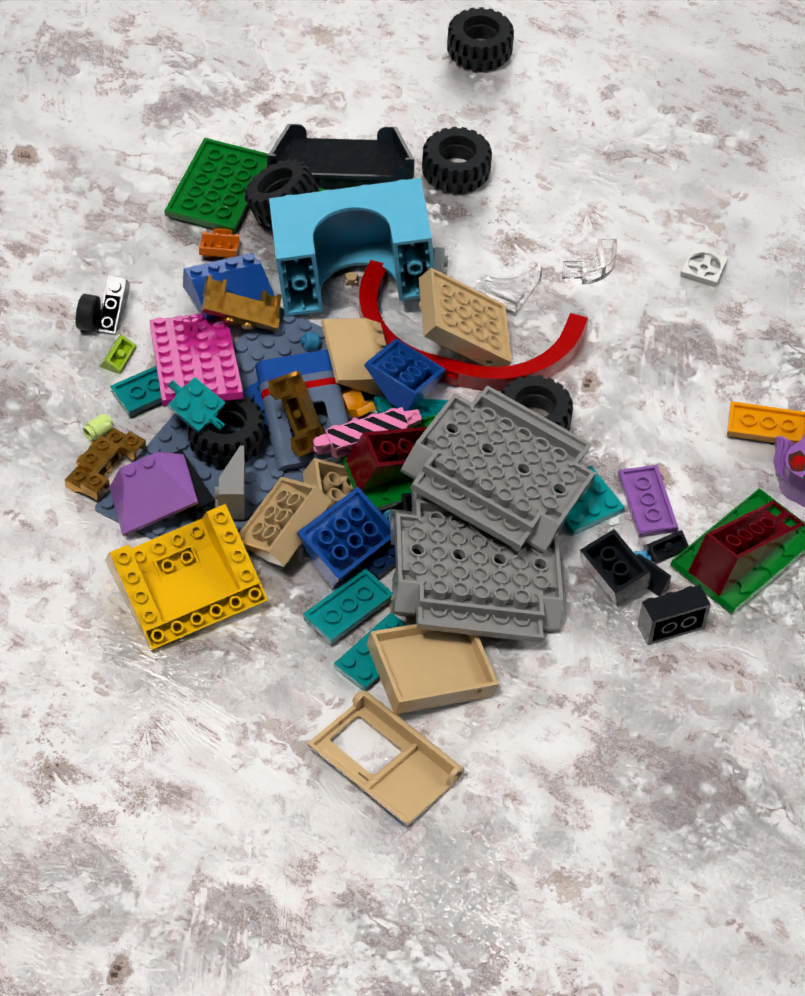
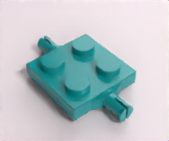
(196, 405)

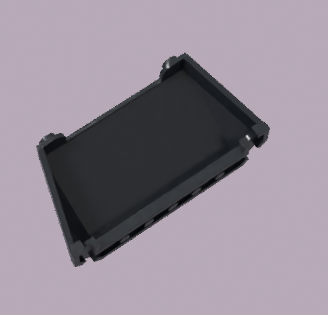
(346, 161)

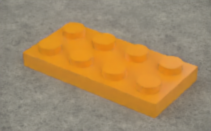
(765, 422)

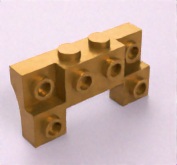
(240, 309)
(299, 409)
(99, 461)

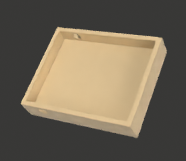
(464, 319)
(430, 667)

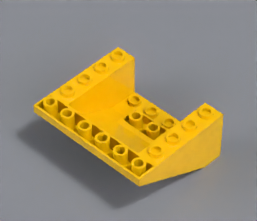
(186, 578)

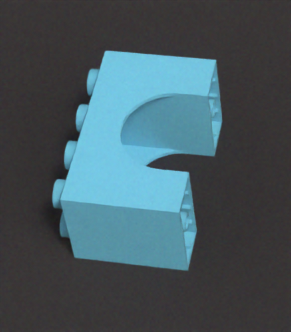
(349, 228)

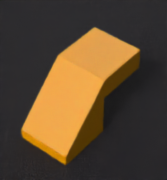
(355, 402)

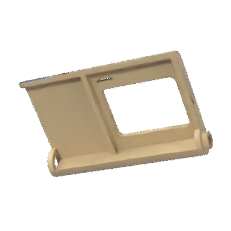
(408, 781)

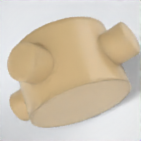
(351, 278)

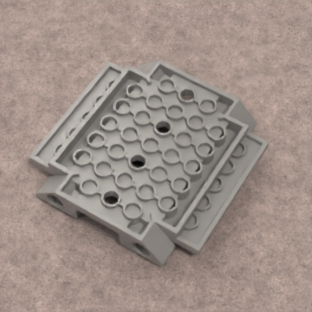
(489, 486)
(475, 591)

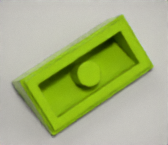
(118, 354)

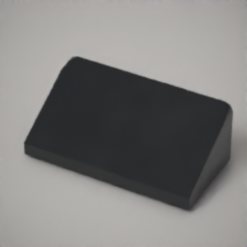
(666, 546)
(659, 578)

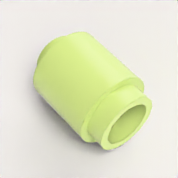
(98, 427)

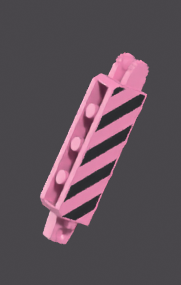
(343, 438)

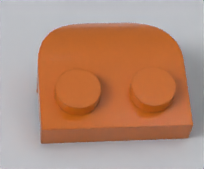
(219, 243)

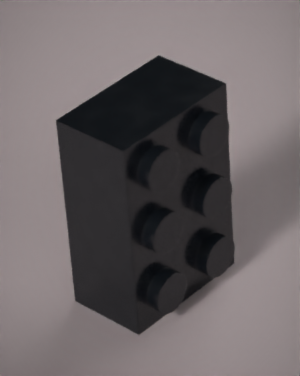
(615, 567)
(673, 614)

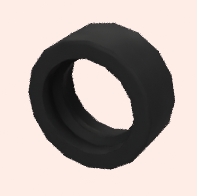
(88, 312)

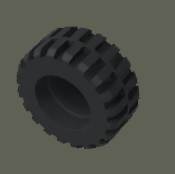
(480, 53)
(456, 176)
(277, 180)
(542, 394)
(221, 448)

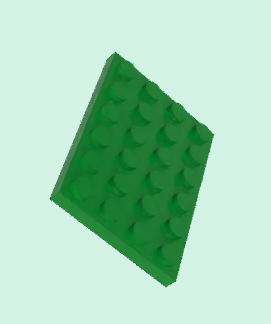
(216, 185)

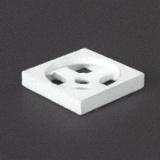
(700, 276)

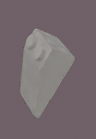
(232, 486)

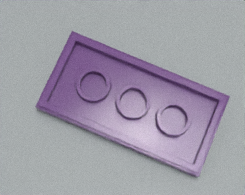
(647, 501)

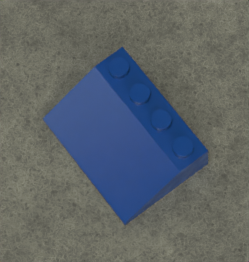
(243, 276)
(404, 374)
(345, 536)

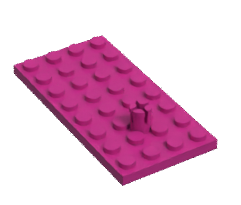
(195, 348)

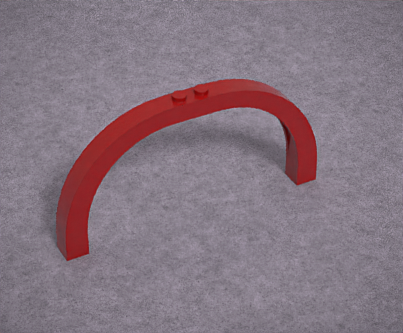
(471, 375)

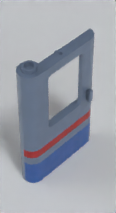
(321, 386)

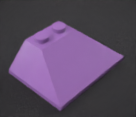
(152, 490)

